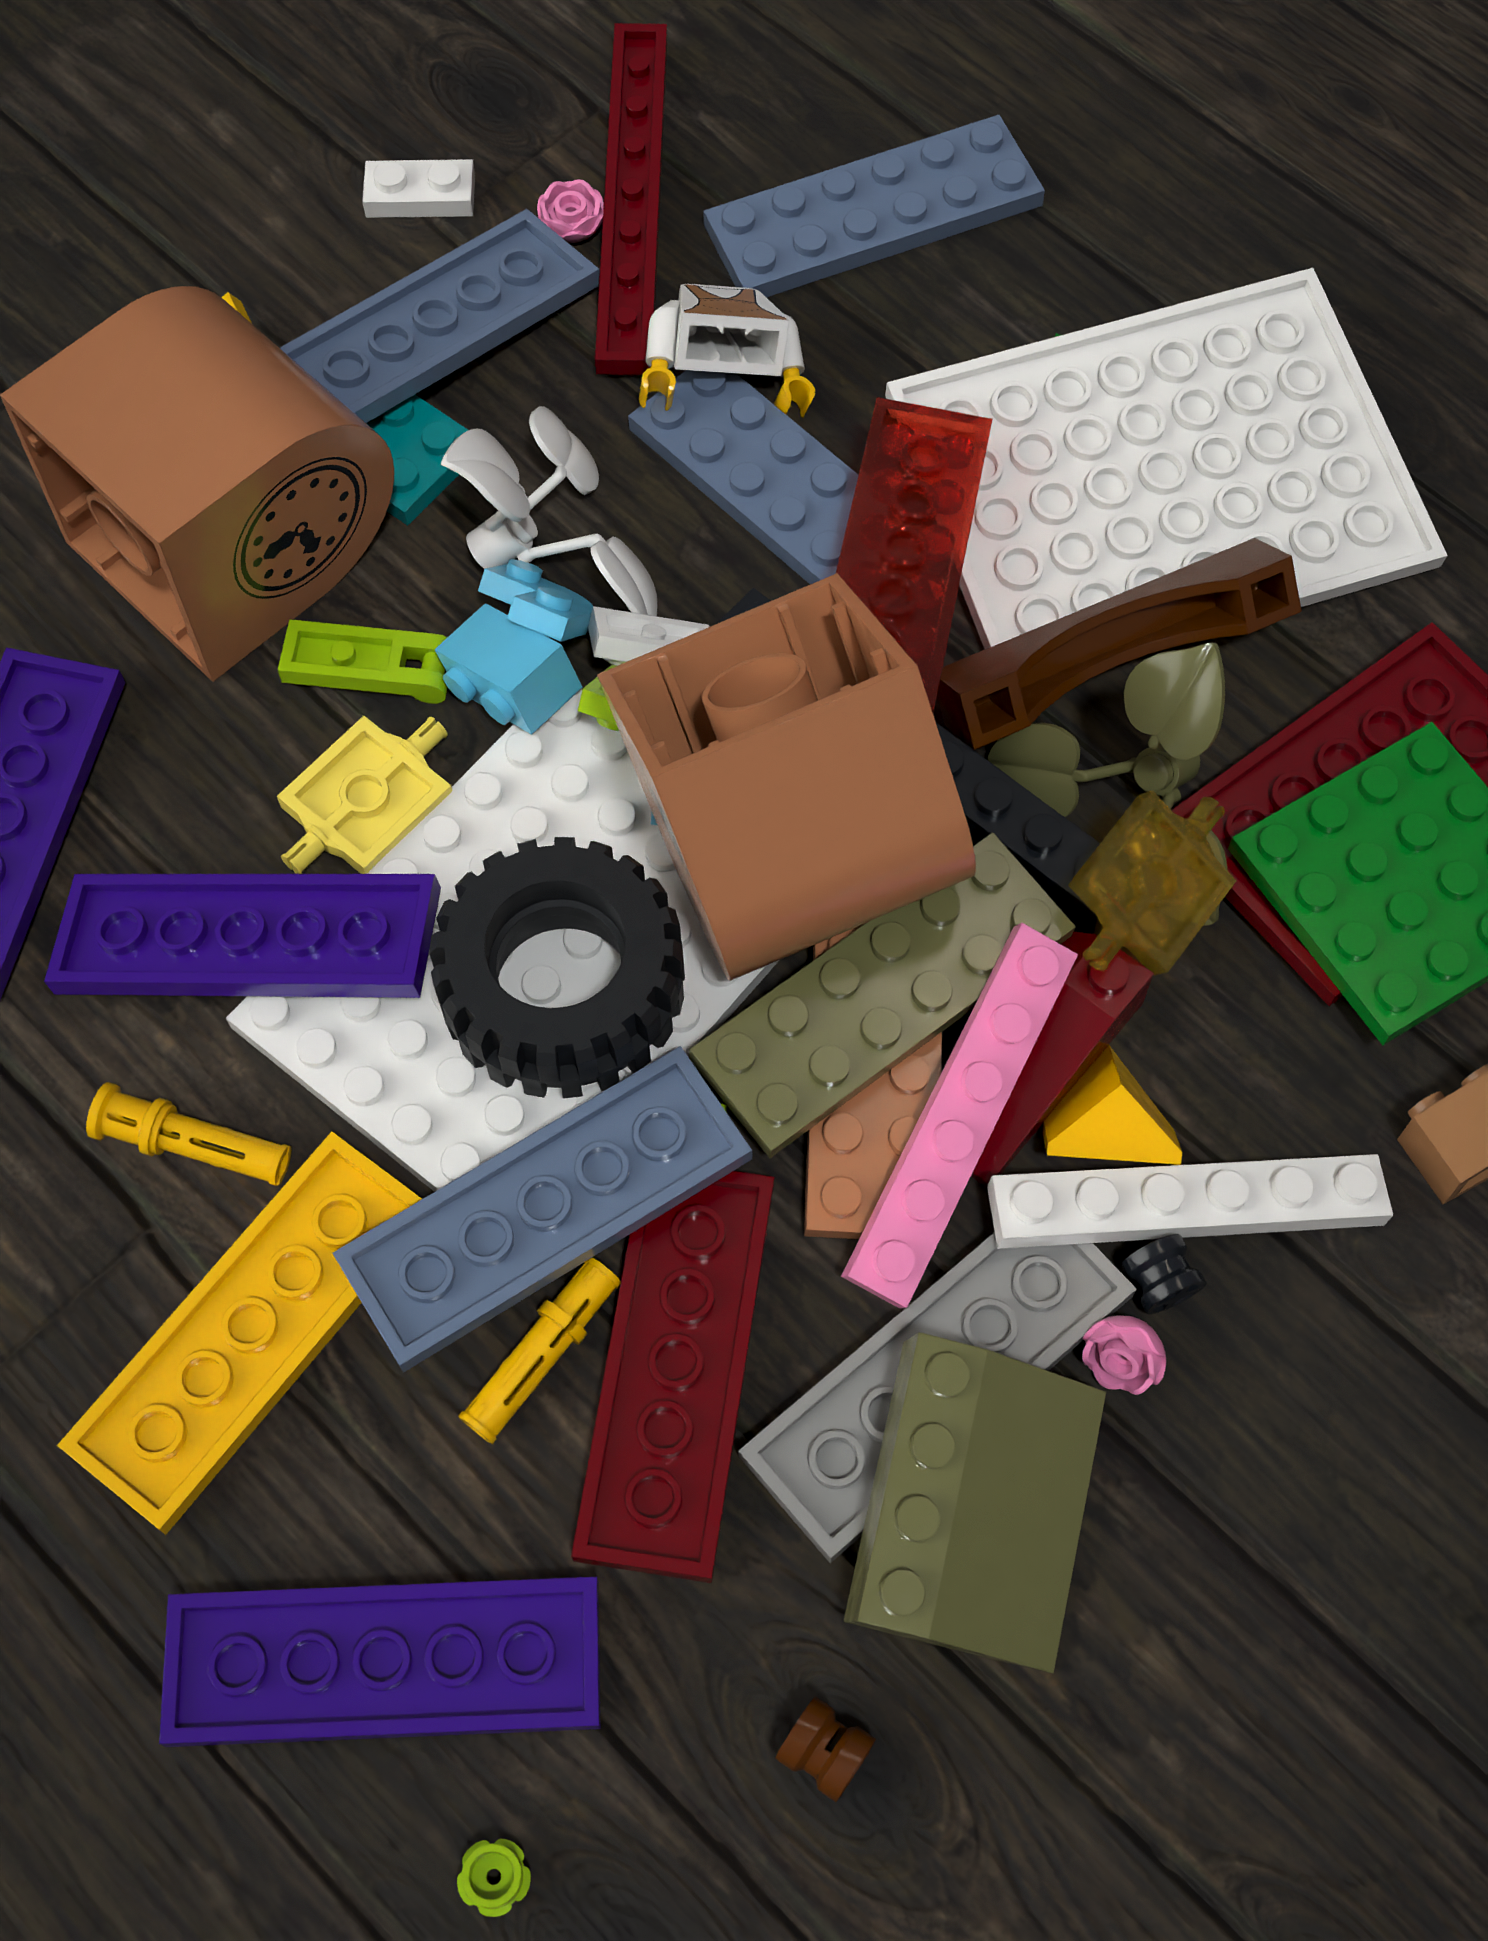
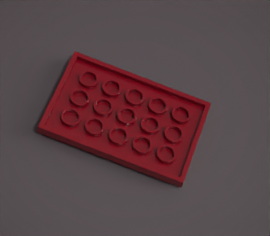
(1394, 697)

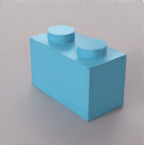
(507, 669)

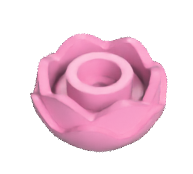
(571, 210)
(1124, 1354)

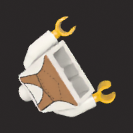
(724, 333)

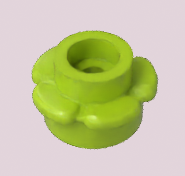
(473, 1882)

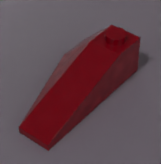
(1078, 1029)

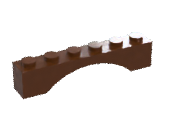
(1209, 599)

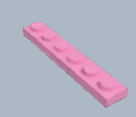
(959, 1116)

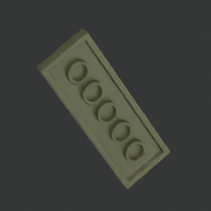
(871, 1000)

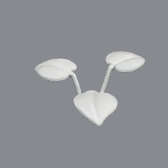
(511, 530)

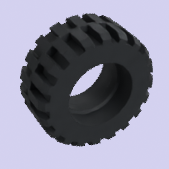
(541, 893)

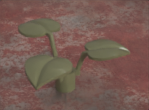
(1168, 696)

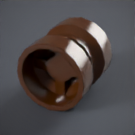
(808, 1746)

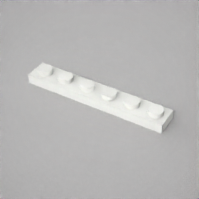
(1188, 1200)

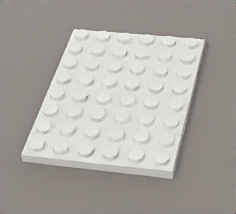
(1172, 444)
(392, 1059)

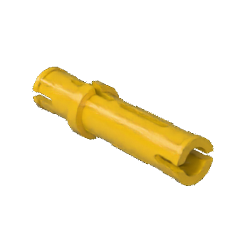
(540, 1349)

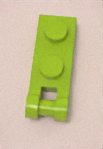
(363, 659)

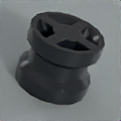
(1163, 1274)

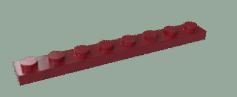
(631, 198)

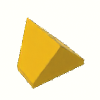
(1110, 1119)

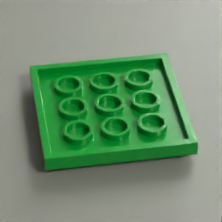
(1385, 879)

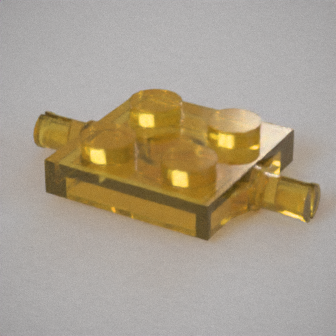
(1153, 882)

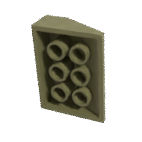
(976, 1503)

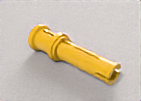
(156, 1134)

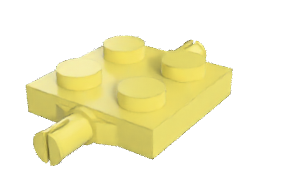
(364, 795)

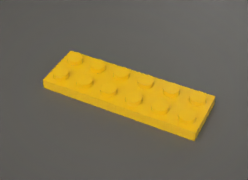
(236, 1339)

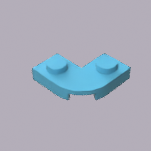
(537, 601)

